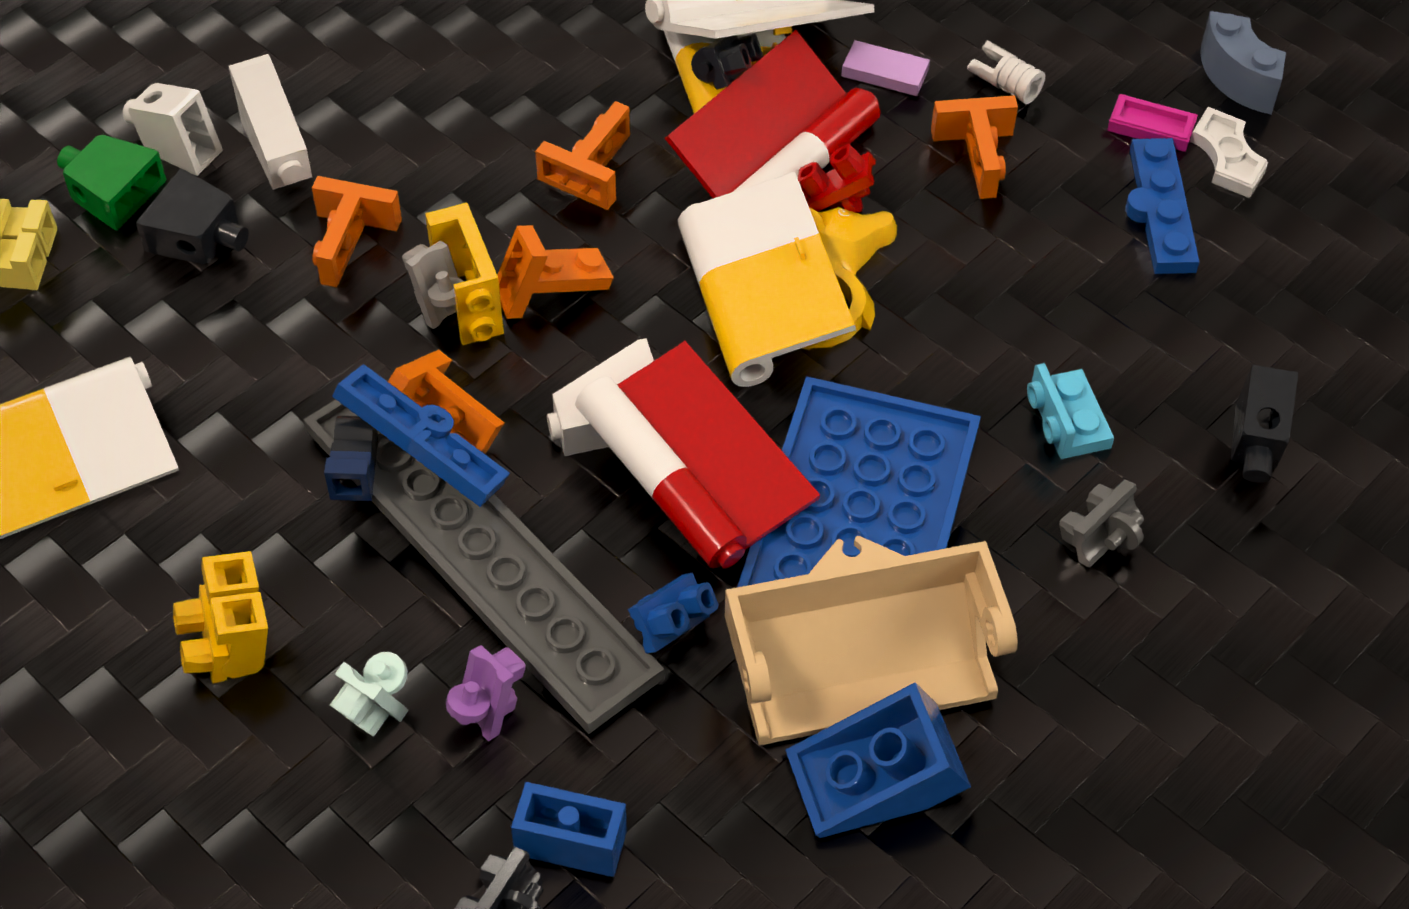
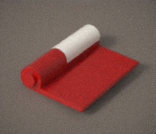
(772, 121)
(697, 454)

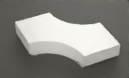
(1234, 161)

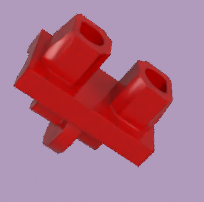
(842, 185)

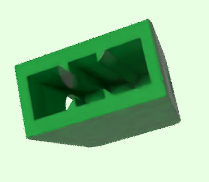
(111, 177)

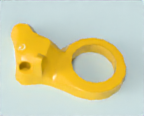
(850, 243)

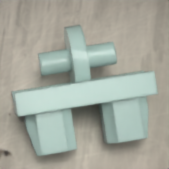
(369, 698)

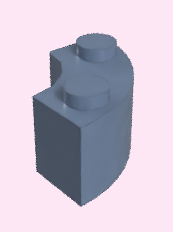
(1241, 62)

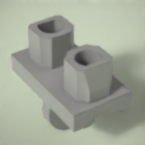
(433, 280)

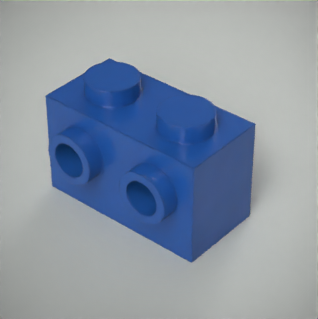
(570, 828)

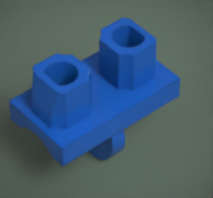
(672, 611)

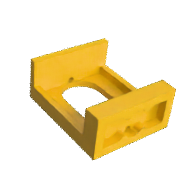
(478, 297)

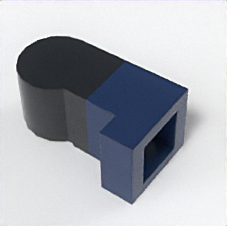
(352, 457)

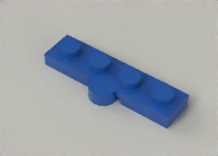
(1162, 206)
(422, 434)

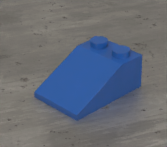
(878, 764)

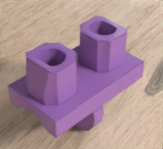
(486, 690)

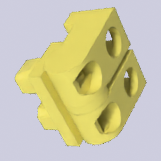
(25, 243)

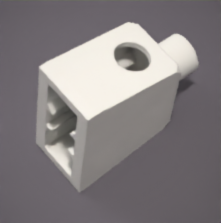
(175, 125)

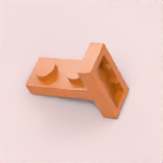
(980, 124)
(584, 168)
(348, 210)
(533, 269)
(427, 385)

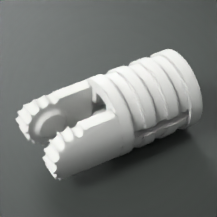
(1010, 73)

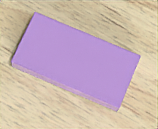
(885, 68)

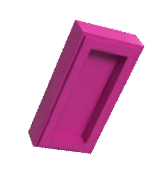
(1151, 120)

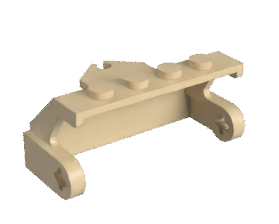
(866, 629)

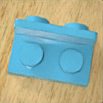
(1069, 412)

